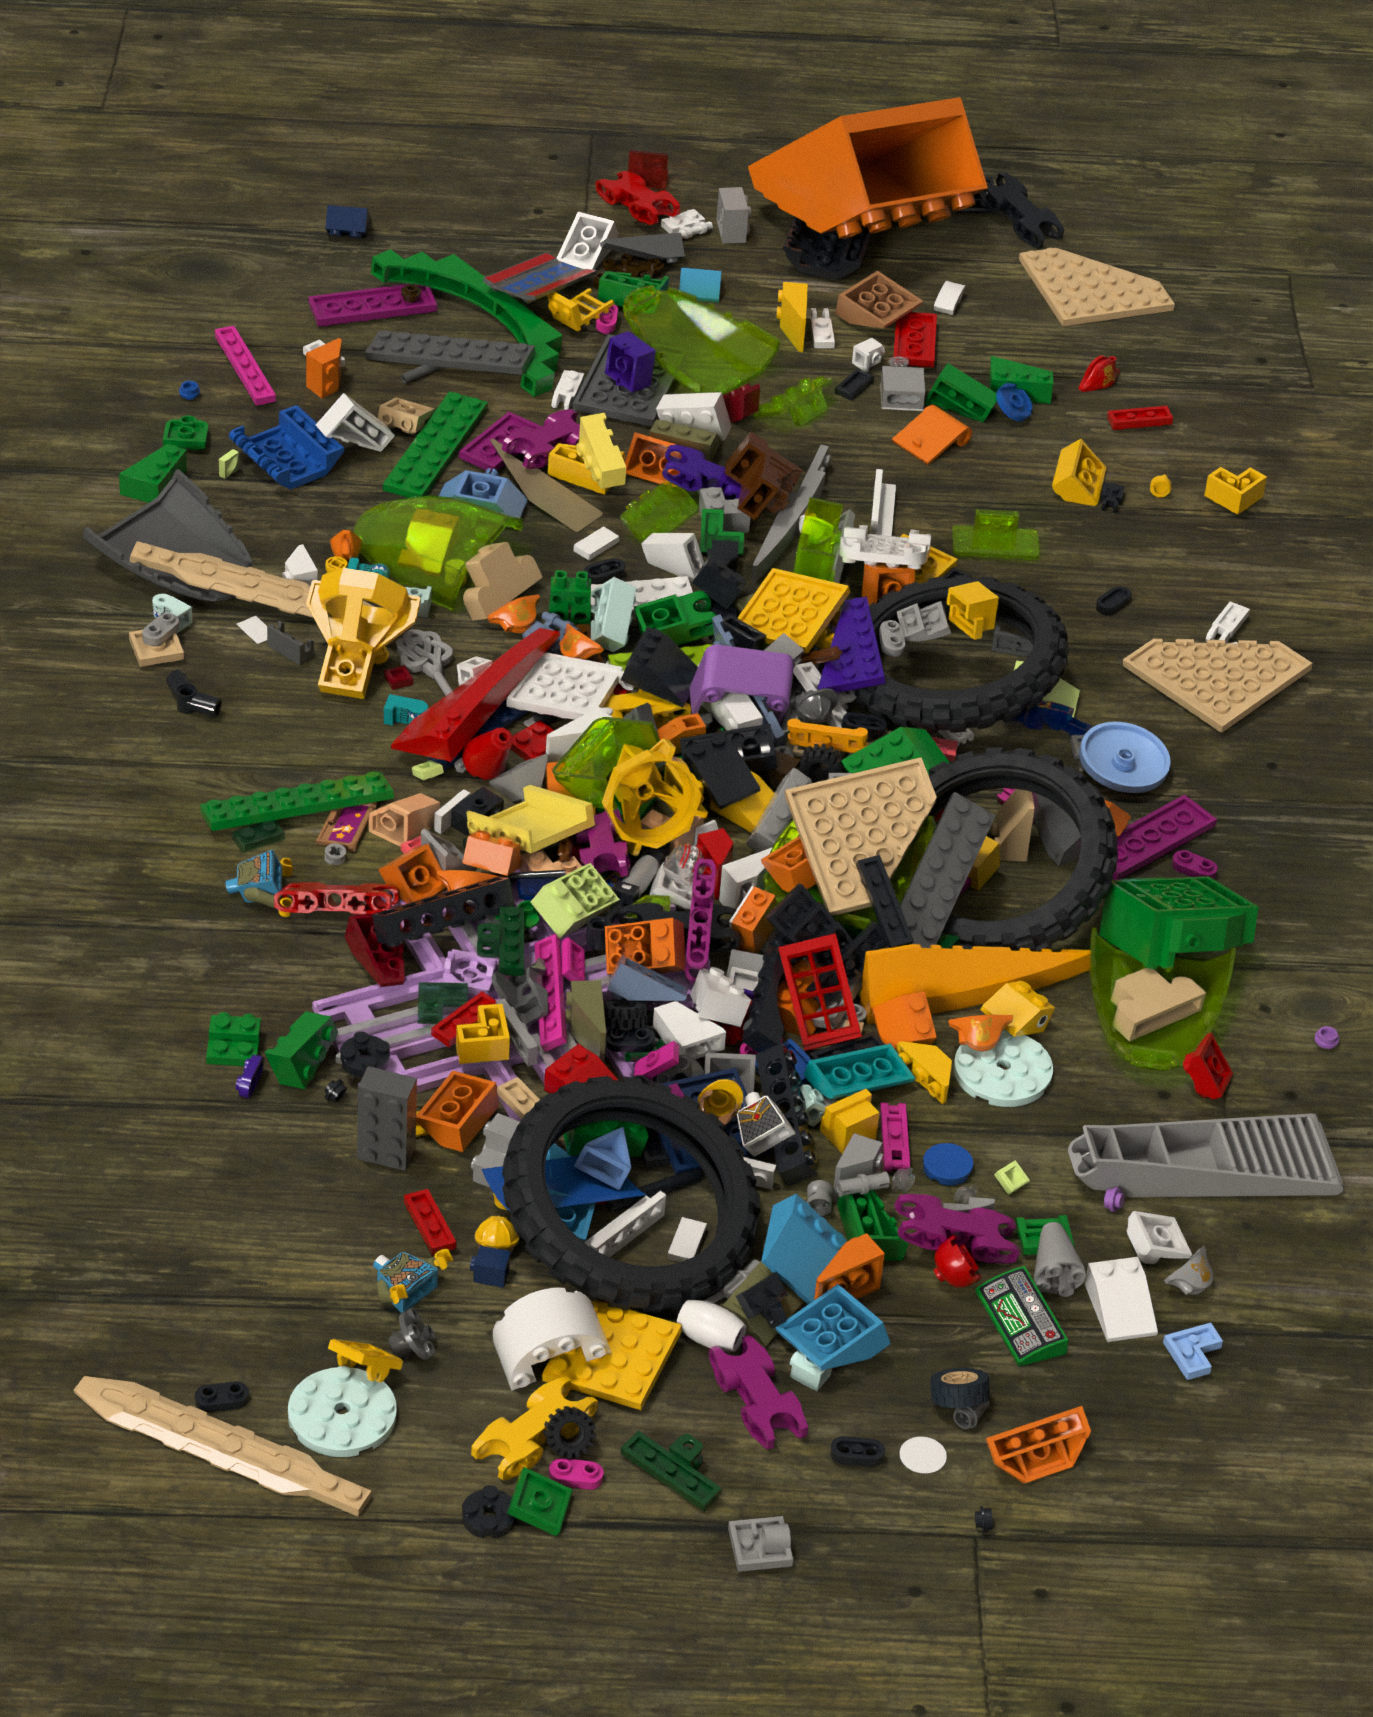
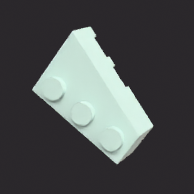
(612, 613)

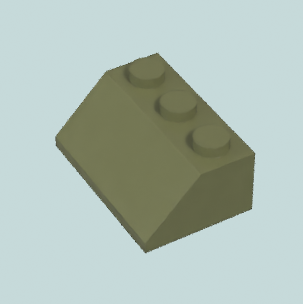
(682, 435)
(758, 1325)

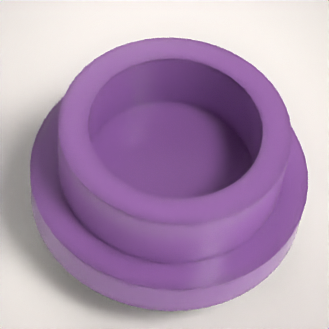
(1327, 1037)
(1114, 1199)

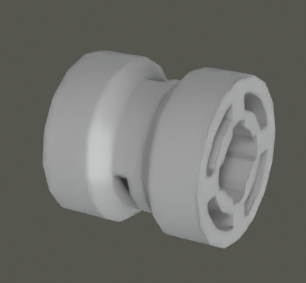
(819, 1196)

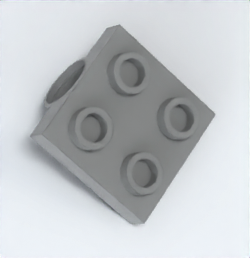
(761, 1543)

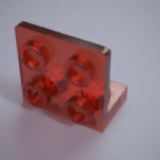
(650, 167)

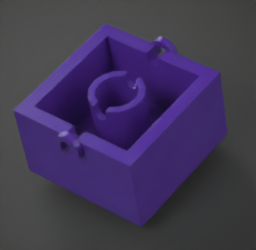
(630, 361)

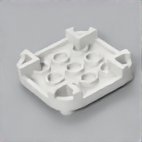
(884, 549)

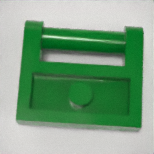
(1030, 1230)

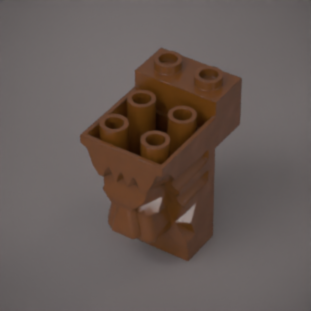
(764, 476)

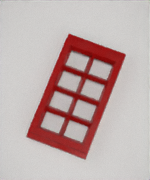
(830, 1036)

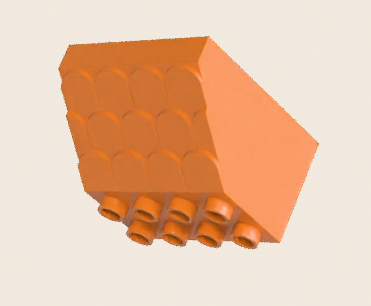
(876, 169)

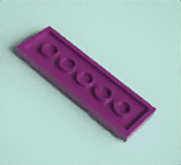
(368, 305)
(1160, 833)

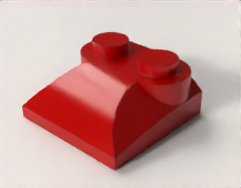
(1208, 1068)

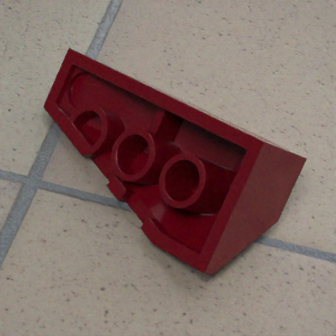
(379, 960)

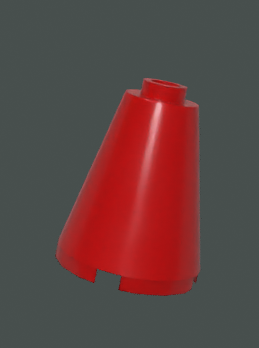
(488, 753)

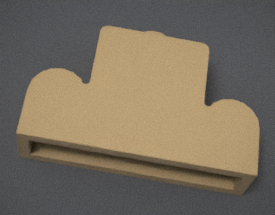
(497, 579)
(1150, 1002)

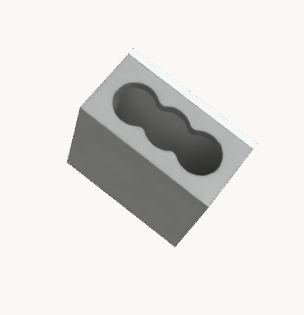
(902, 388)

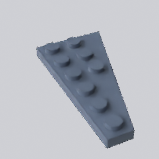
(726, 639)

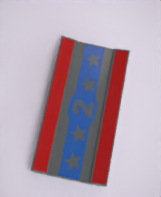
(537, 277)

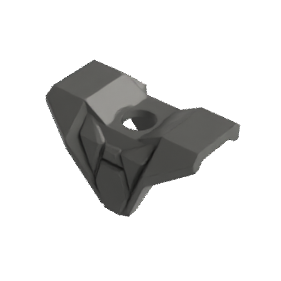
(512, 988)

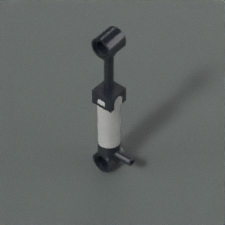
(627, 891)

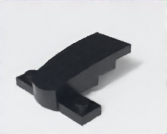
(803, 918)

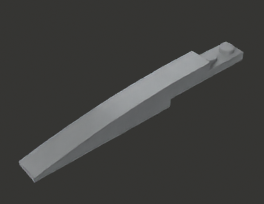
(787, 521)

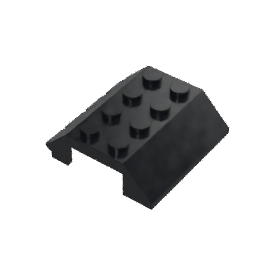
(824, 252)

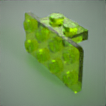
(802, 401)
(658, 510)
(995, 536)

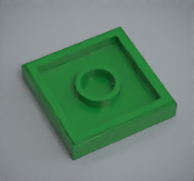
(539, 1501)

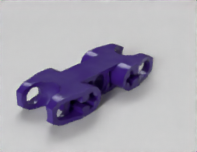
(698, 472)

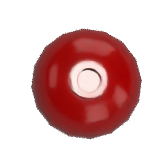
(955, 1264)

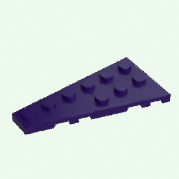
(860, 661)

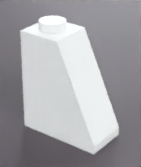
(674, 553)
(689, 1031)

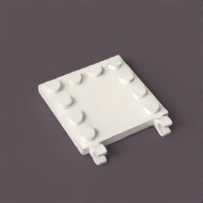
(566, 686)

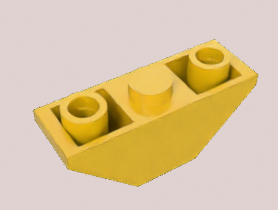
(928, 1066)

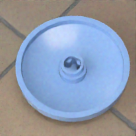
(1124, 757)

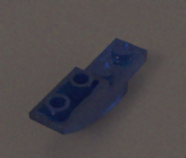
(1055, 715)

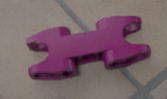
(537, 444)
(604, 853)
(701, 909)
(975, 1229)
(764, 1404)

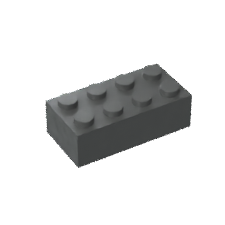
(386, 1118)

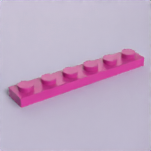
(245, 365)
(553, 1025)

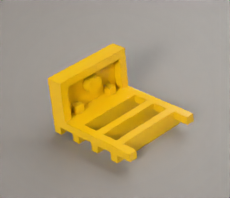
(568, 311)

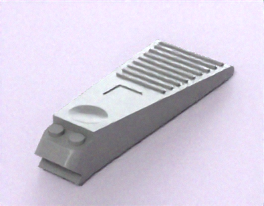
(1209, 1158)

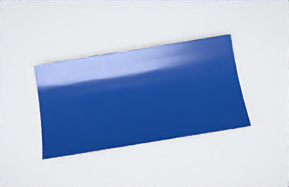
(567, 1180)

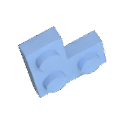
(1188, 1349)

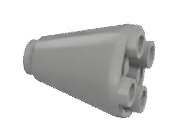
(1057, 1262)

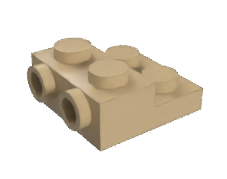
(404, 415)

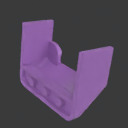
(743, 672)

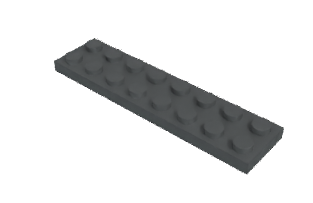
(450, 352)
(944, 869)

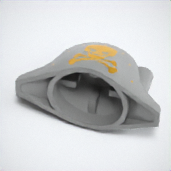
(1193, 1275)

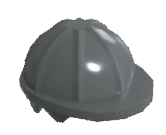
(816, 705)

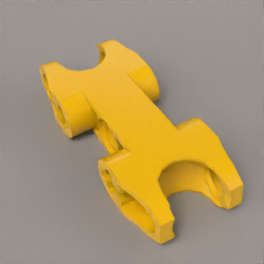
(661, 709)
(522, 1439)

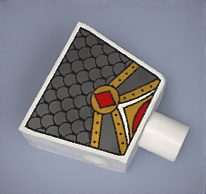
(762, 1124)

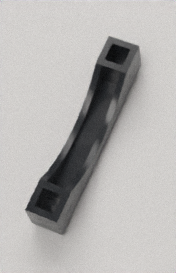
(728, 553)
(764, 1023)

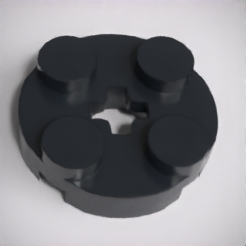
(361, 1044)
(487, 1500)

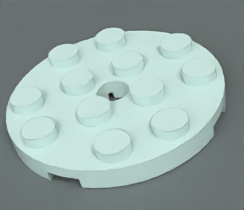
(1022, 1083)
(322, 1430)

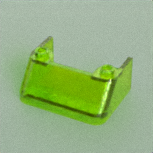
(817, 539)
(596, 754)

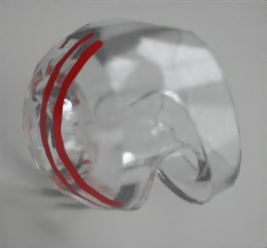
(681, 863)

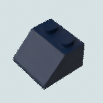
(347, 221)

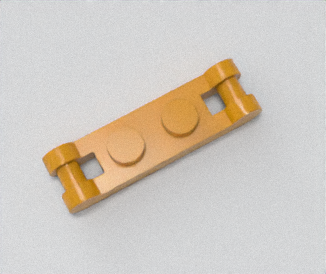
(836, 737)

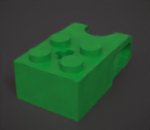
(677, 616)

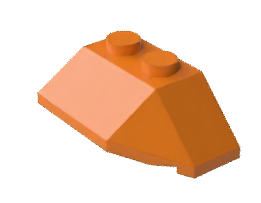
(1041, 1446)

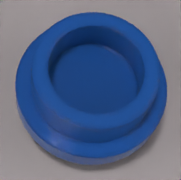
(189, 390)

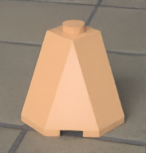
(404, 818)

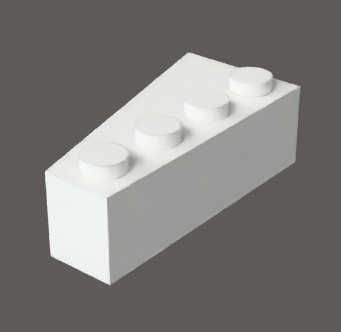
(734, 711)

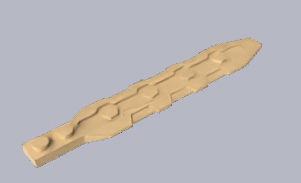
(214, 574)
(218, 1442)

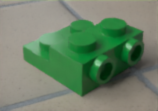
(232, 1039)

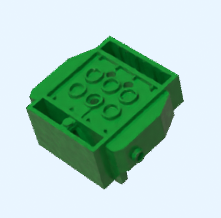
(1173, 916)

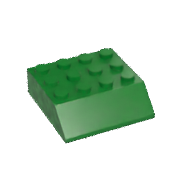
(896, 747)

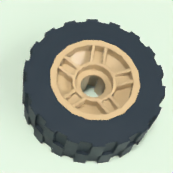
(960, 1387)

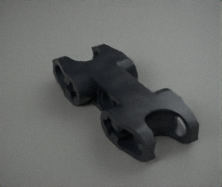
(1026, 217)
(719, 926)

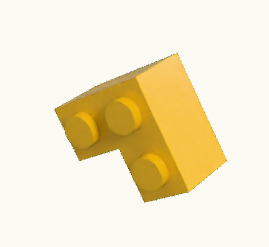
(1235, 491)
(486, 1039)

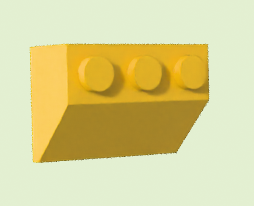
(1079, 474)

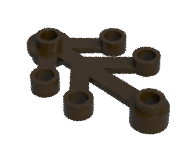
(651, 267)

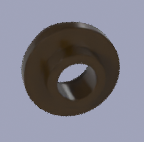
(411, 293)

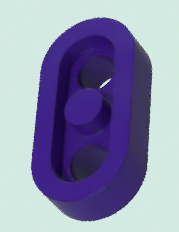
(252, 1073)

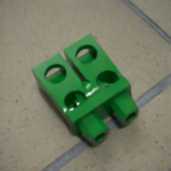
(571, 592)

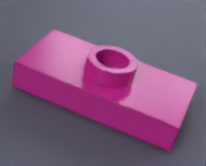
(573, 961)
(658, 1061)

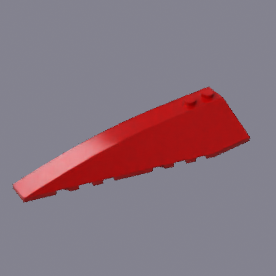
(458, 716)

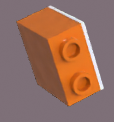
(751, 920)

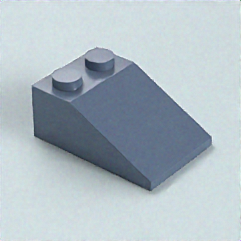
(640, 983)

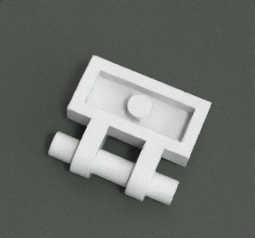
(687, 224)

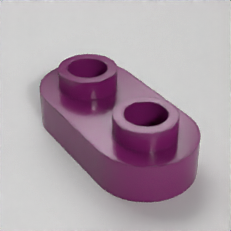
(1193, 865)

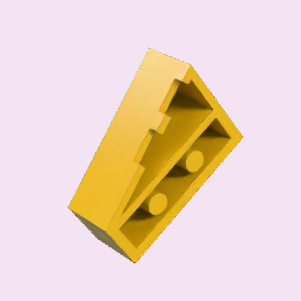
(568, 466)

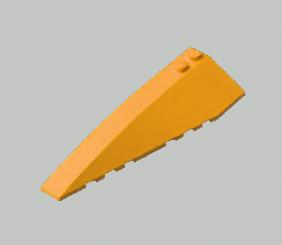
(958, 975)

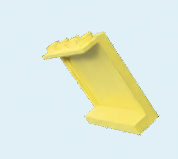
(537, 821)

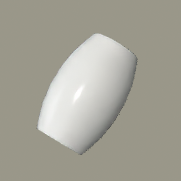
(711, 1325)

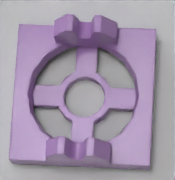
(474, 987)

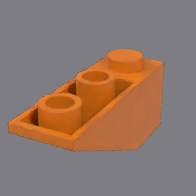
(682, 727)

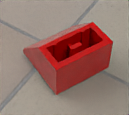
(719, 848)

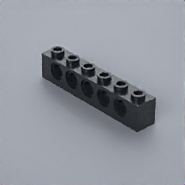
(388, 921)
(781, 1084)

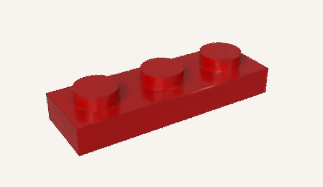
(1140, 417)
(466, 1014)
(429, 1221)

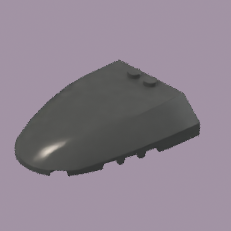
(177, 522)

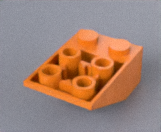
(650, 943)

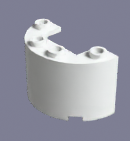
(544, 1327)

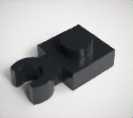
(1111, 496)

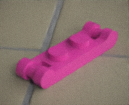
(894, 1136)

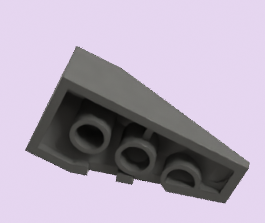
(661, 246)

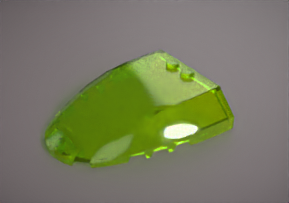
(696, 342)
(430, 540)
(1167, 1046)

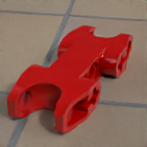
(642, 202)
(355, 899)

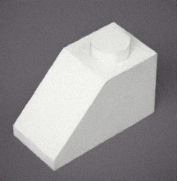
(300, 566)

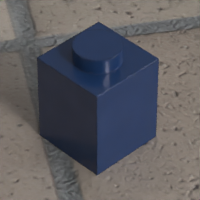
(490, 1266)

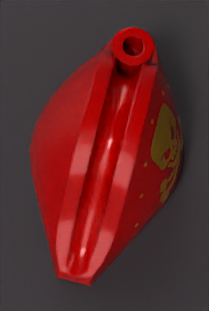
(1099, 374)

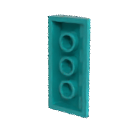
(858, 1070)

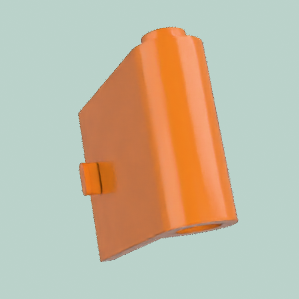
(932, 434)

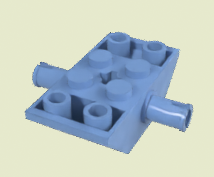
(486, 490)

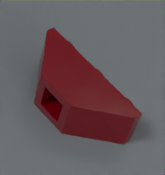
(742, 402)

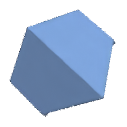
(606, 1158)

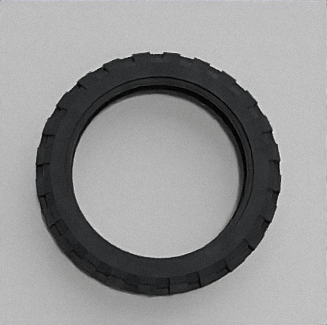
(981, 704)
(1080, 800)
(587, 1269)

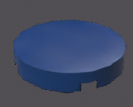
(1014, 402)
(948, 1164)

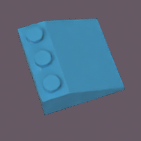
(799, 1245)
(835, 1330)

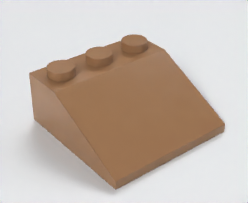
(876, 302)

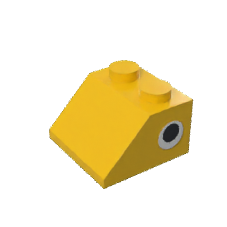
(1029, 1010)

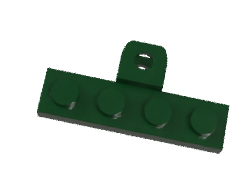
(504, 940)
(674, 1467)

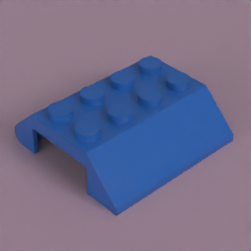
(293, 450)

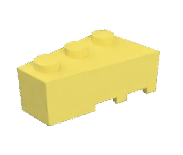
(599, 453)

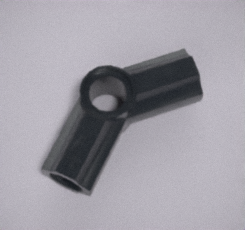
(189, 699)

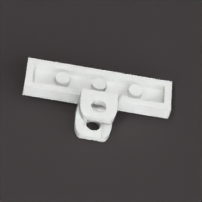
(809, 678)

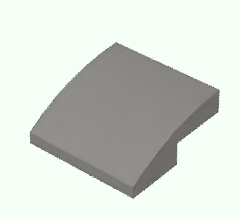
(924, 623)

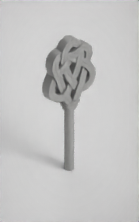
(416, 655)

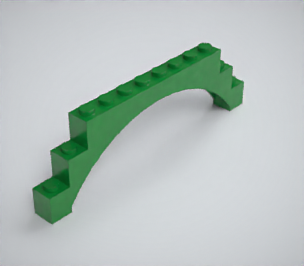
(462, 280)

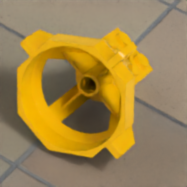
(354, 629)
(638, 781)

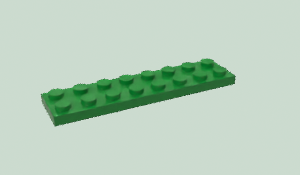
(435, 445)
(296, 801)

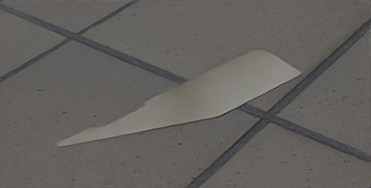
(550, 494)

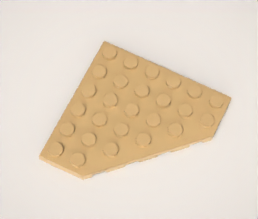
(1091, 291)
(1217, 678)
(857, 820)

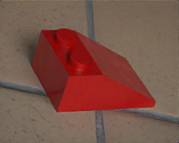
(573, 1066)

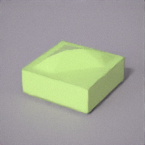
(229, 464)
(427, 770)
(1012, 1177)

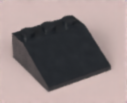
(660, 668)

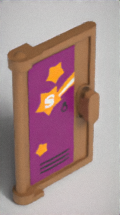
(346, 826)

